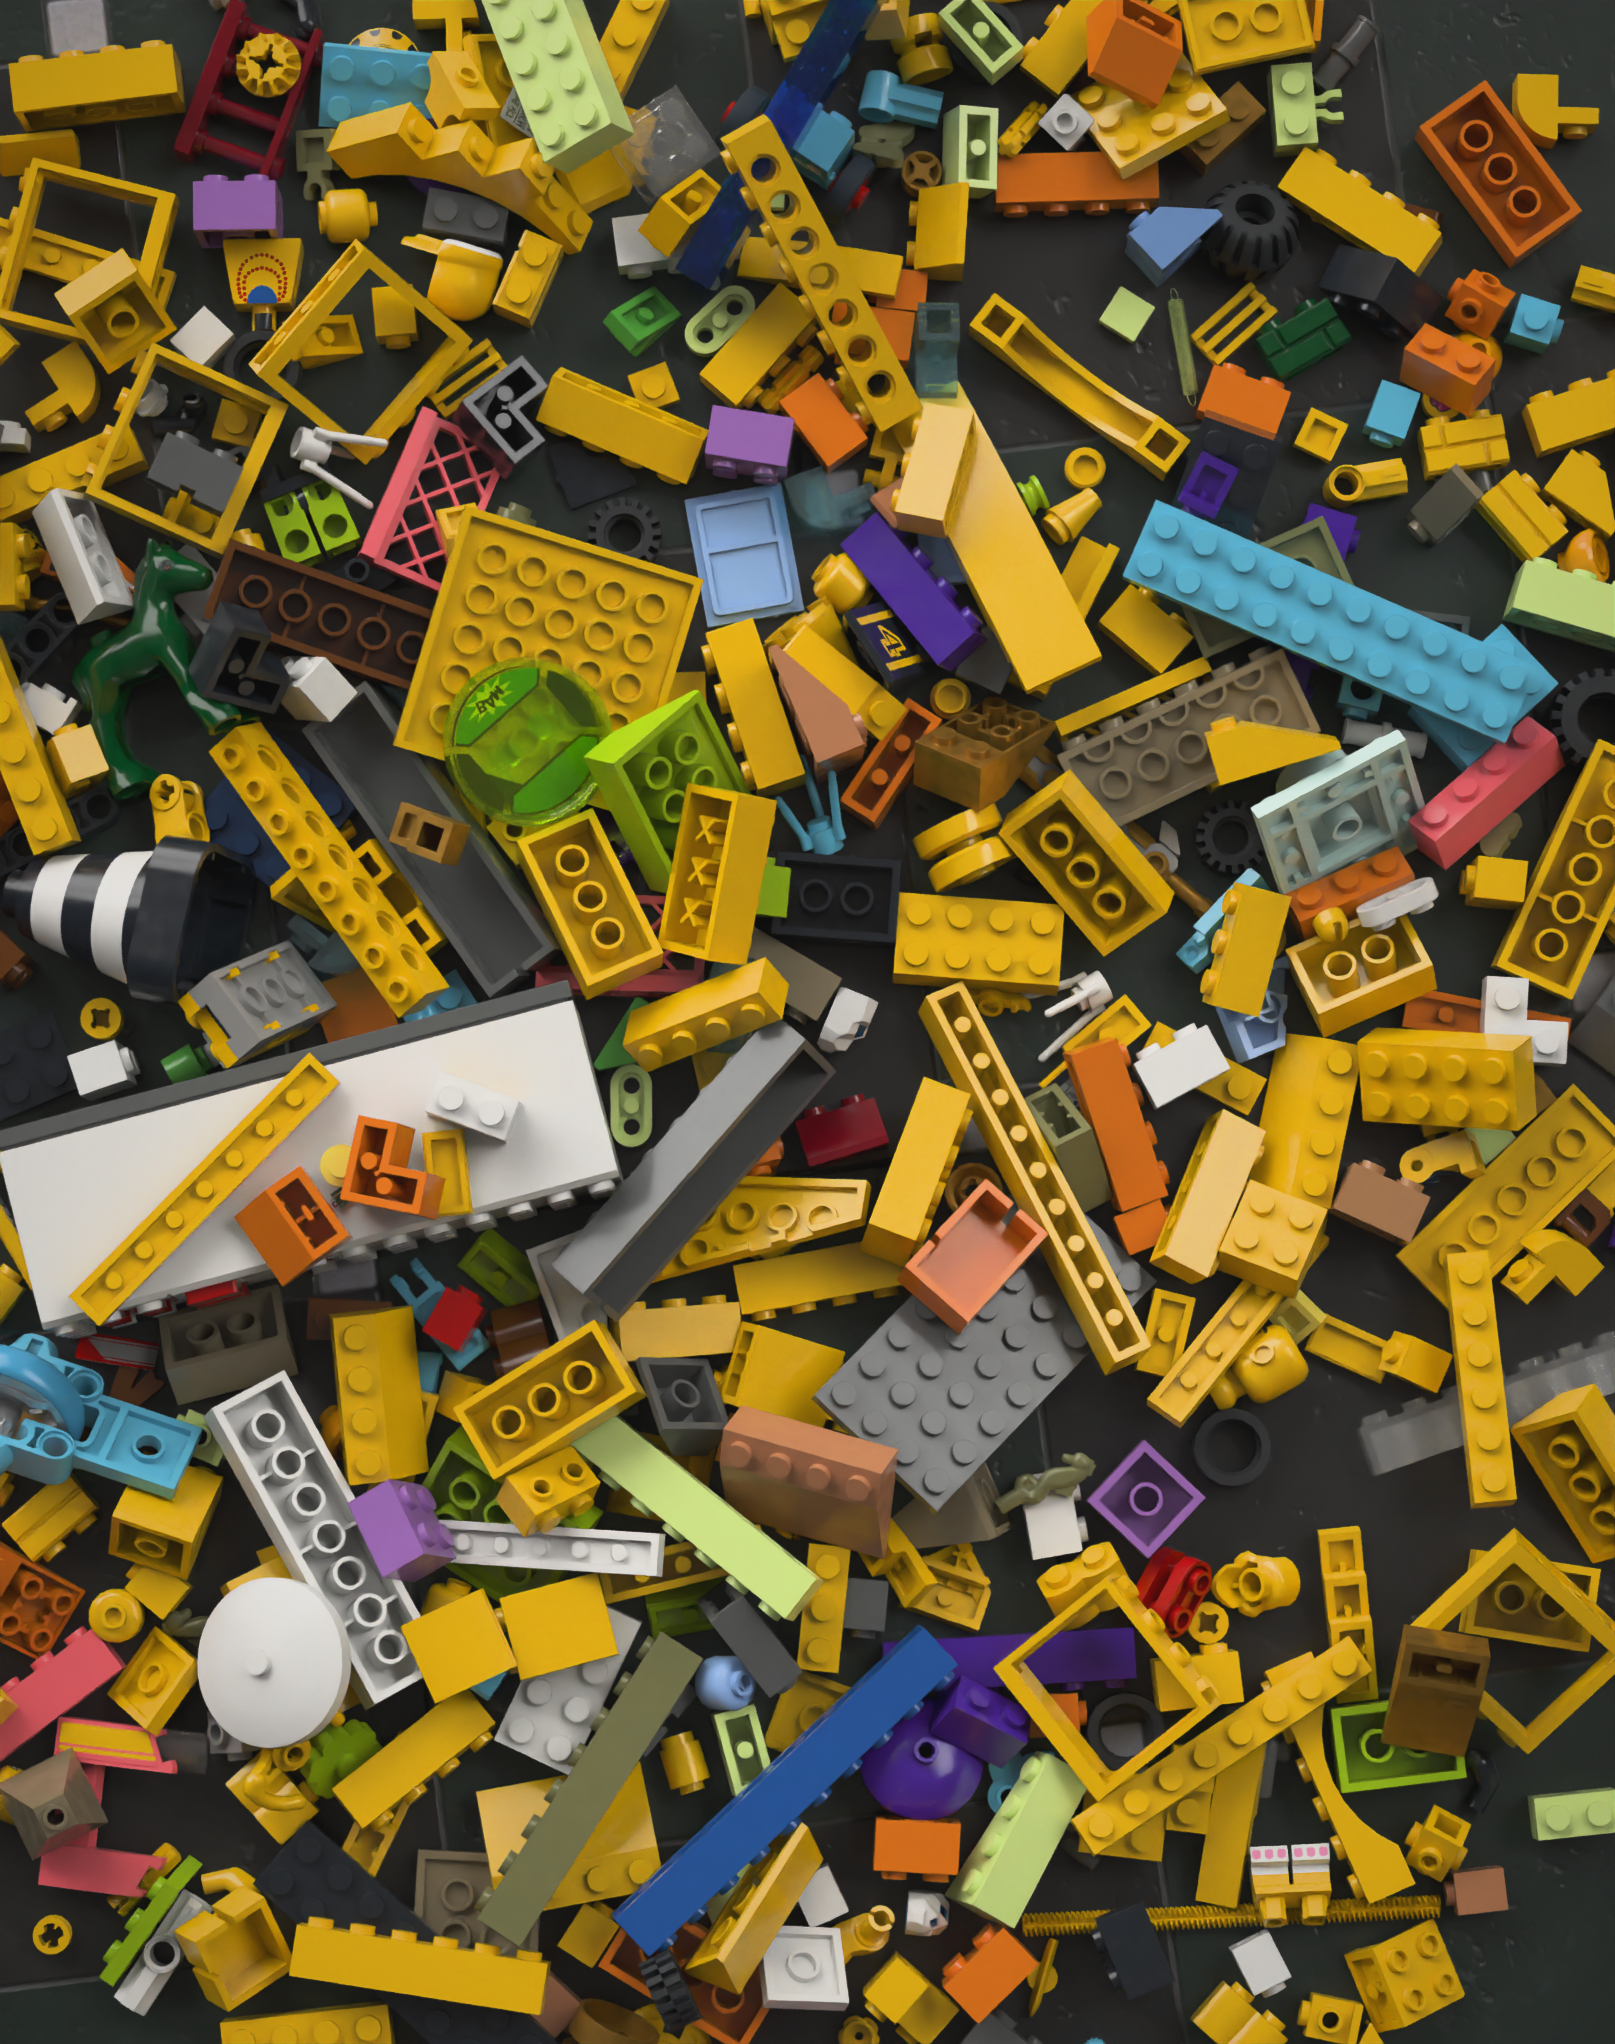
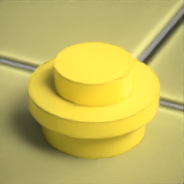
(334, 1164)

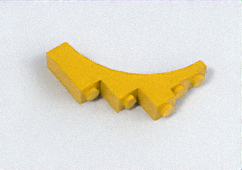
(461, 155)

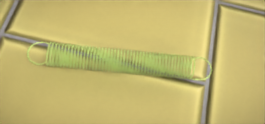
(1187, 344)

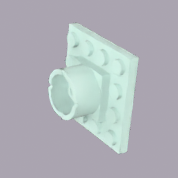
(1339, 811)

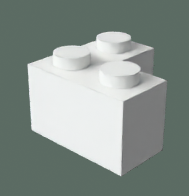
(1505, 1012)

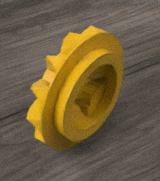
(277, 79)

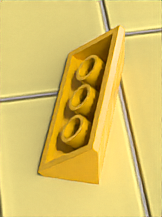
(756, 1911)

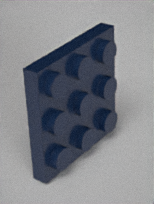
(238, 829)

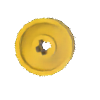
(963, 843)

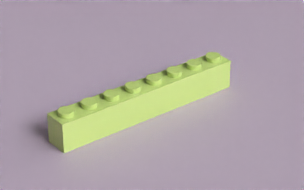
(700, 1516)

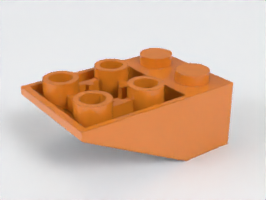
(33, 1603)

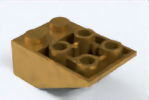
(980, 752)
(1436, 1690)

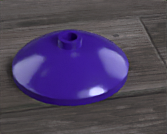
(918, 1785)

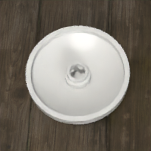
(274, 1662)

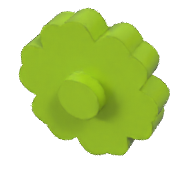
(337, 1754)

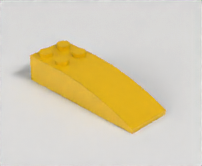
(1569, 888)

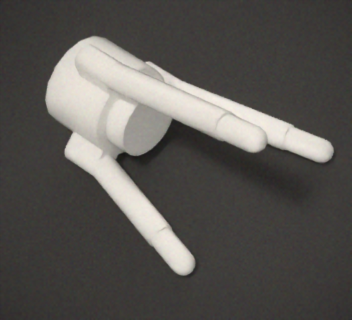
(316, 446)
(1089, 993)

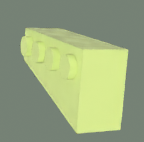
(1019, 1841)

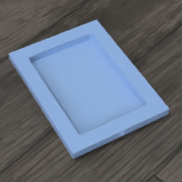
(744, 555)

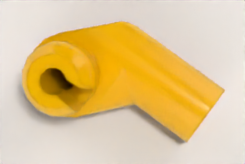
(228, 1880)

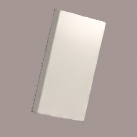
(82, 556)

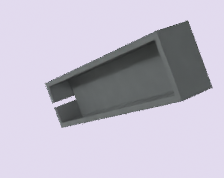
(474, 903)
(693, 1168)

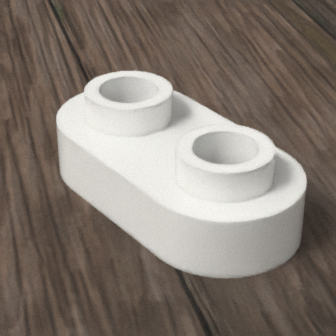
(1412, 897)

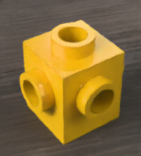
(1437, 1843)

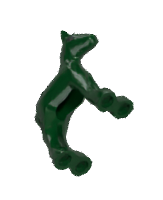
(143, 652)

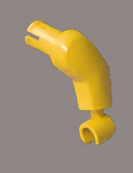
(865, 1932)

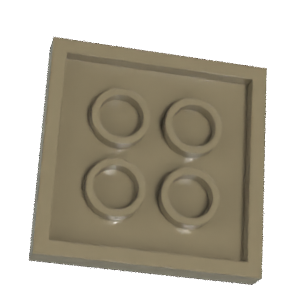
(446, 1896)

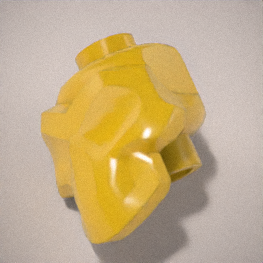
(1256, 1583)

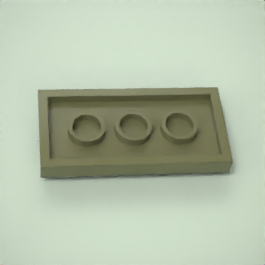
(1307, 544)

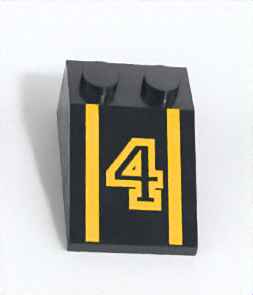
(884, 648)

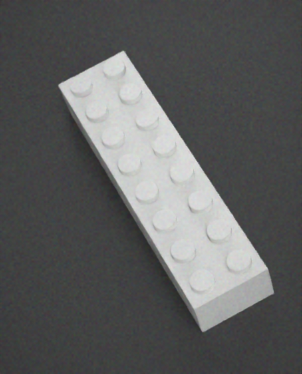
(313, 1529)

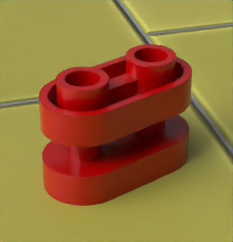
(1174, 1588)

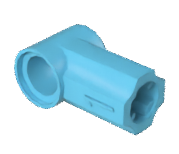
(889, 99)

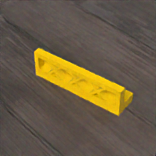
(1084, 578)
(1130, 699)

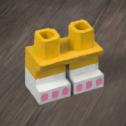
(1309, 1884)

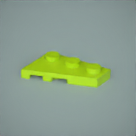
(143, 1923)

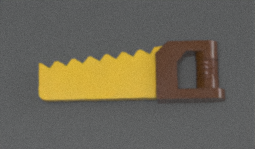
(1597, 1202)

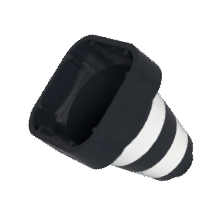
(142, 915)

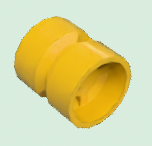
(926, 62)

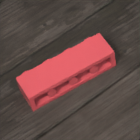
(1486, 793)
(57, 1686)

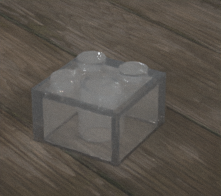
(665, 146)

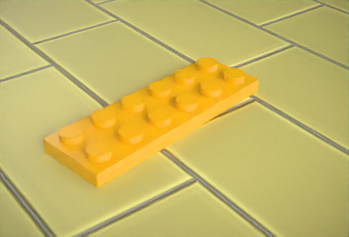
(1519, 1193)

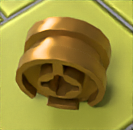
(963, 1177)

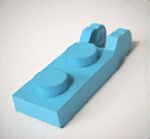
(425, 1305)

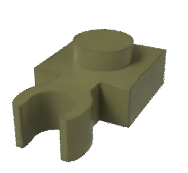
(315, 161)

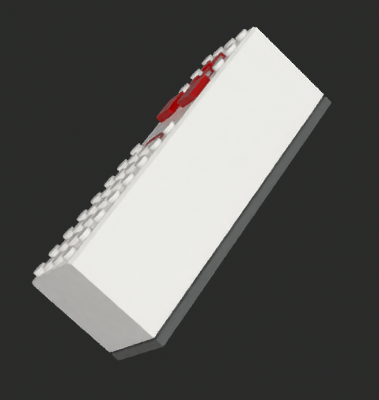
(102, 1169)

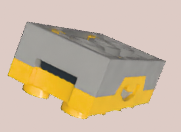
(257, 1003)

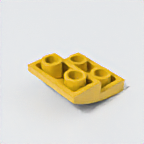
(459, 1645)

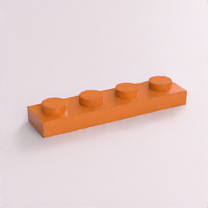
(1454, 1013)

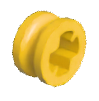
(41, 1928)

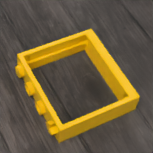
(24, 218)
(314, 311)
(127, 404)
(1518, 1549)
(1058, 1726)

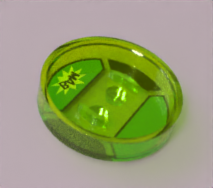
(521, 741)

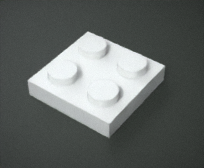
(804, 1970)

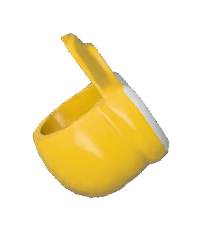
(462, 278)

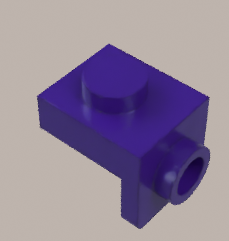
(1207, 486)

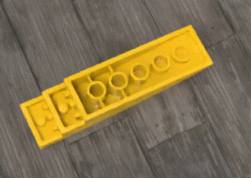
(1010, 566)

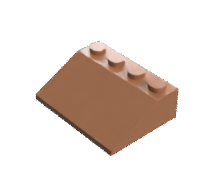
(820, 719)
(809, 1480)

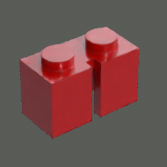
(455, 1318)

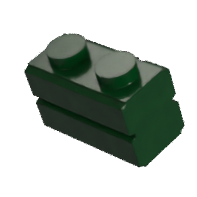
(1302, 340)

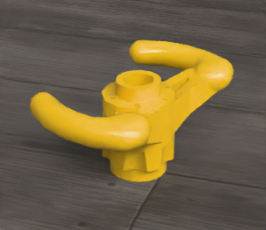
(270, 1766)

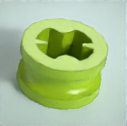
(1032, 495)

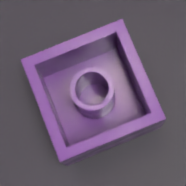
(236, 209)
(749, 445)
(1145, 1499)
(402, 1530)

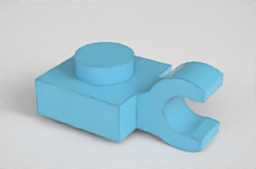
(453, 998)

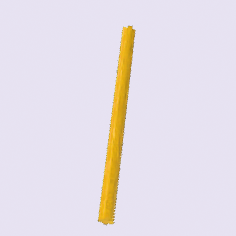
(1242, 1914)

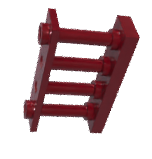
(210, 101)

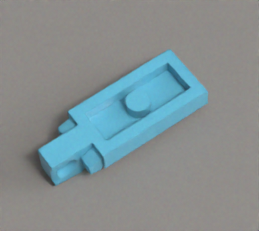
(1197, 950)

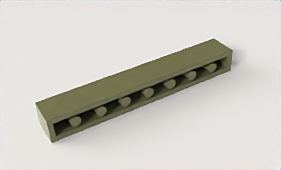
(589, 1789)

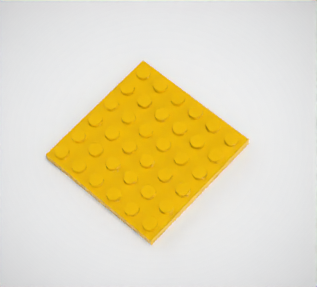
(552, 599)

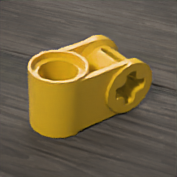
(183, 812)

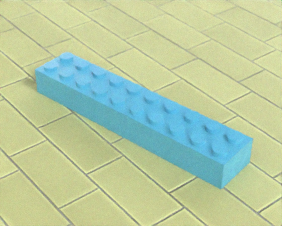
(1330, 622)

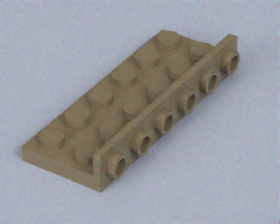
(1164, 749)

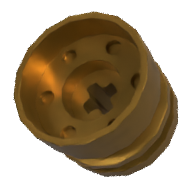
(609, 2023)

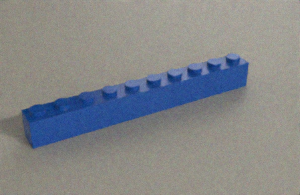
(784, 1790)

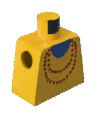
(264, 277)

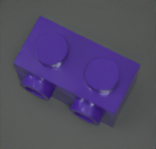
(981, 1721)

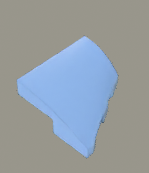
(1258, 1035)

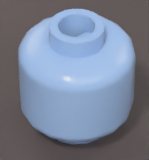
(724, 1683)

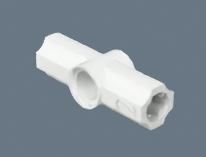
(148, 1974)

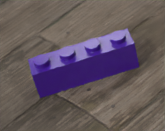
(915, 592)

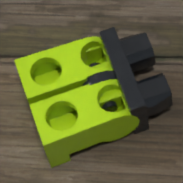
(296, 502)

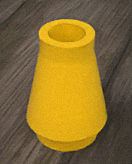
(1070, 516)

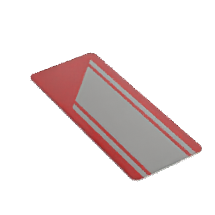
(118, 1351)

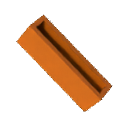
(1071, 182)
(1113, 1111)

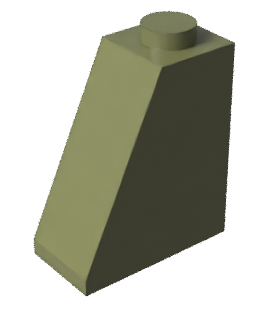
(1071, 1145)

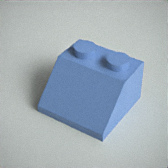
(1167, 239)

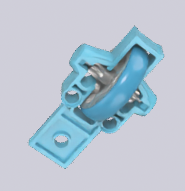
(66, 1398)

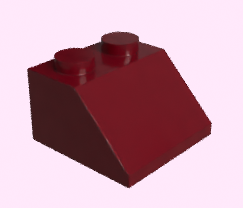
(841, 1132)

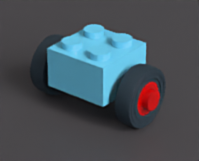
(818, 158)

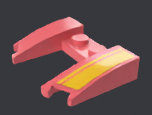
(79, 1862)

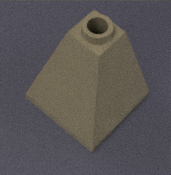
(964, 1518)
(49, 1786)

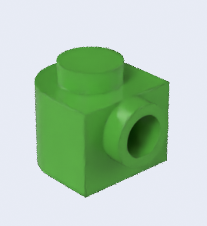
(186, 1064)

